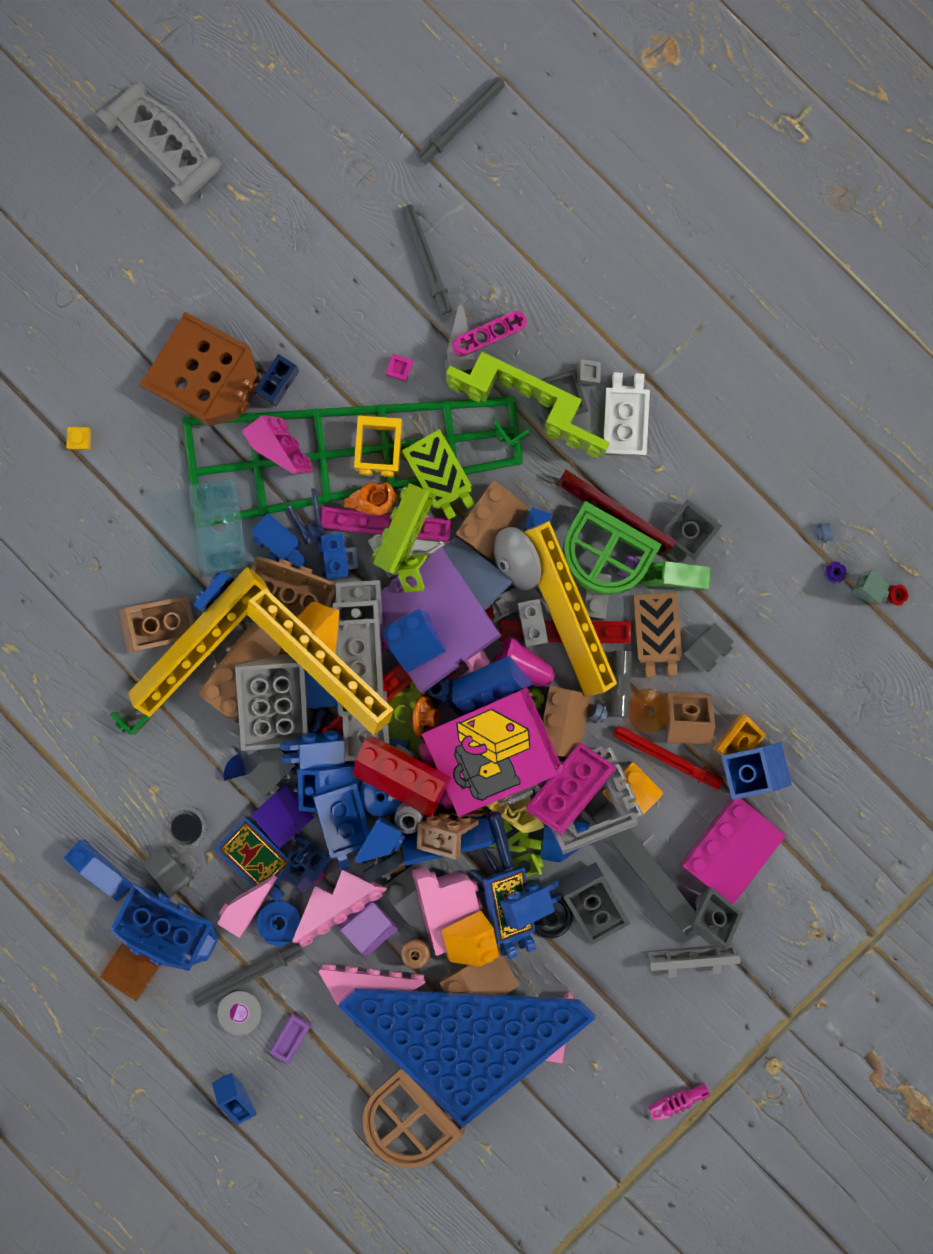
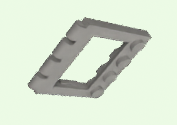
(621, 797)

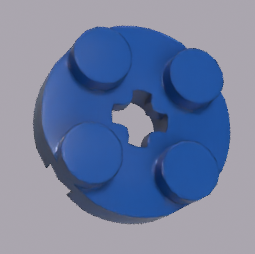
(271, 912)

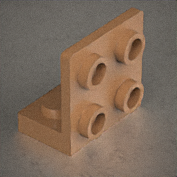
(443, 833)

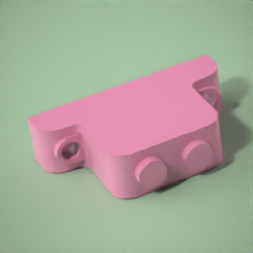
(444, 901)

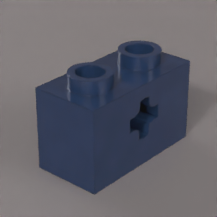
(277, 380)

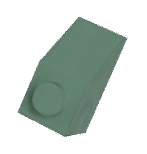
(871, 587)

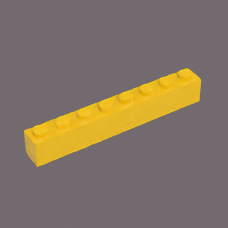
(570, 613)
(196, 643)
(319, 661)

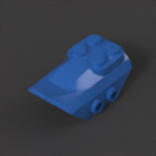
(163, 930)

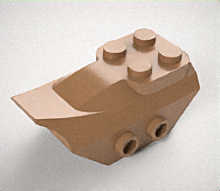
(294, 586)
(221, 687)

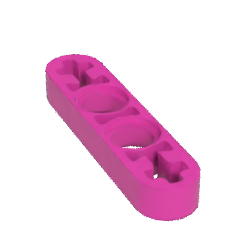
(488, 331)

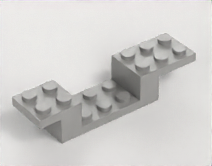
(360, 649)

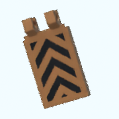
(657, 631)

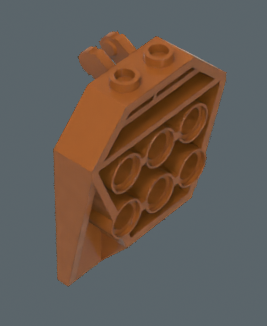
(182, 350)

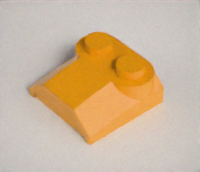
(643, 787)

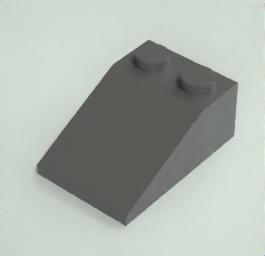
(404, 897)
(593, 903)

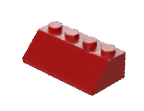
(400, 775)

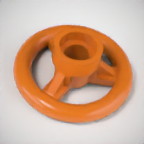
(427, 716)

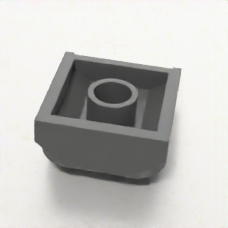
(692, 528)
(716, 918)

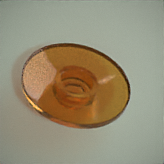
(639, 710)

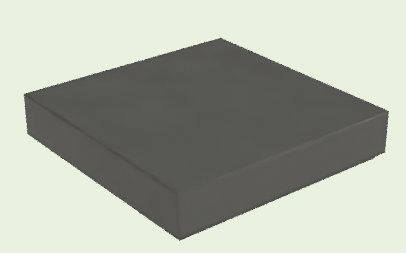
(567, 383)

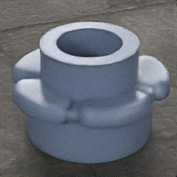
(824, 532)
(598, 713)

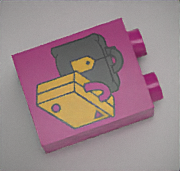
(491, 752)

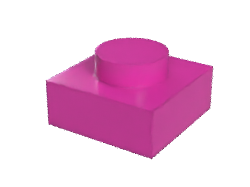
(399, 368)

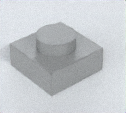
(588, 372)

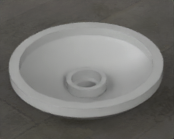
(517, 558)

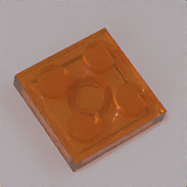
(129, 972)

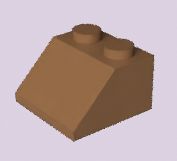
(690, 718)

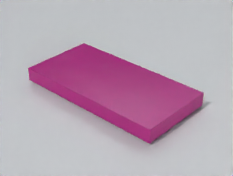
(571, 790)

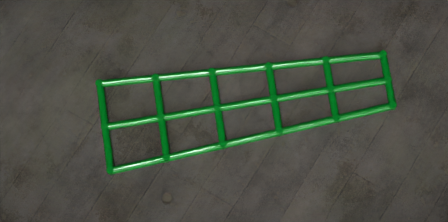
(322, 455)

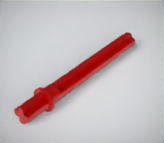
(667, 757)

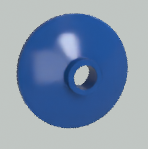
(373, 805)

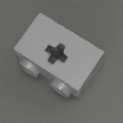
(532, 622)

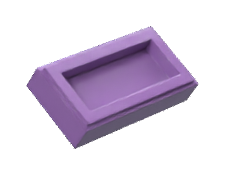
(290, 1038)

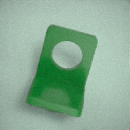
(502, 437)
(124, 726)

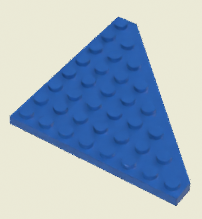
(465, 1045)

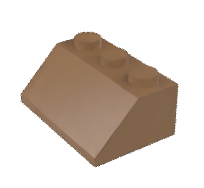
(492, 513)
(565, 718)

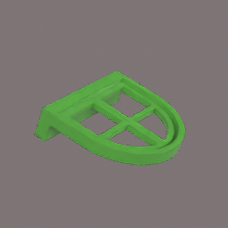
(618, 531)

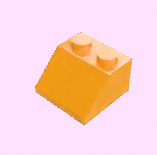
(471, 941)

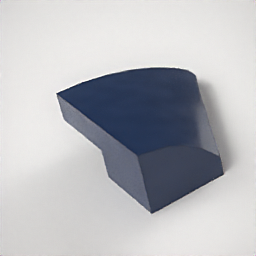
(304, 864)

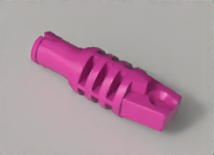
(677, 1102)

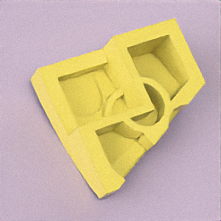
(517, 815)

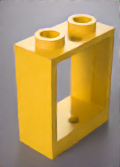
(378, 423)

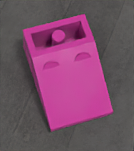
(272, 439)

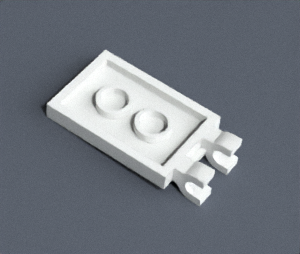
(626, 416)

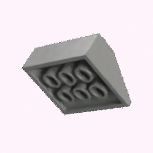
(270, 702)

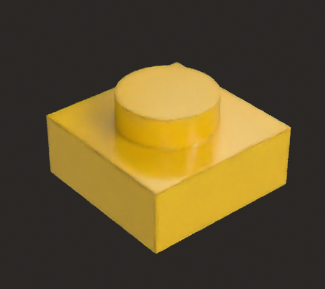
(78, 438)

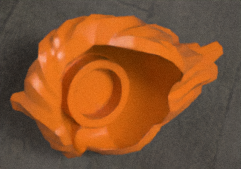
(372, 499)

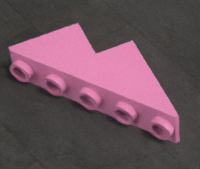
(332, 908)
(343, 981)

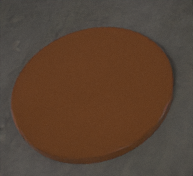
(473, 813)

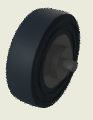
(382, 867)

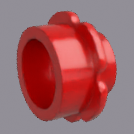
(903, 595)

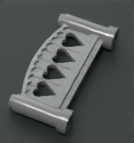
(186, 178)

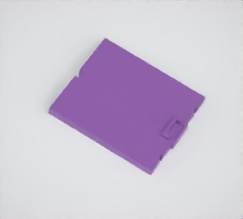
(453, 612)

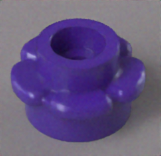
(829, 572)

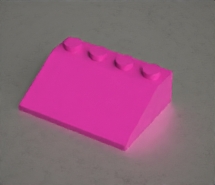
(732, 849)

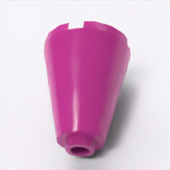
(533, 666)

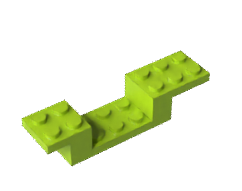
(564, 405)

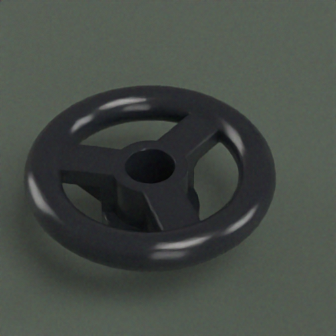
(566, 922)

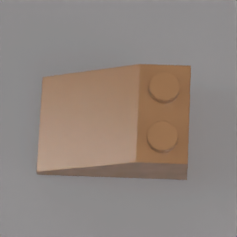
(155, 623)
(488, 979)

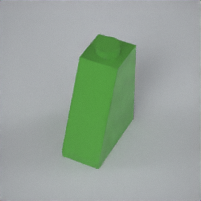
(677, 576)

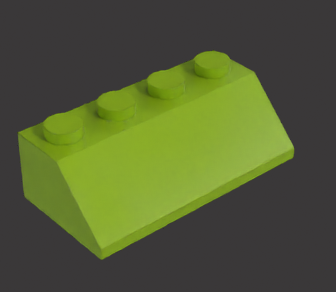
(404, 528)

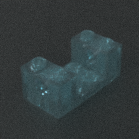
(218, 550)

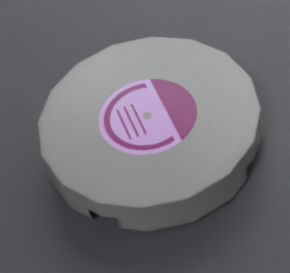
(239, 1012)

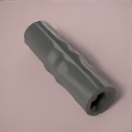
(621, 691)

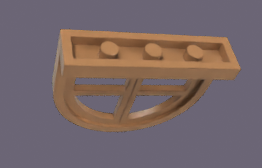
(447, 1125)

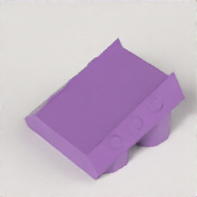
(368, 928)

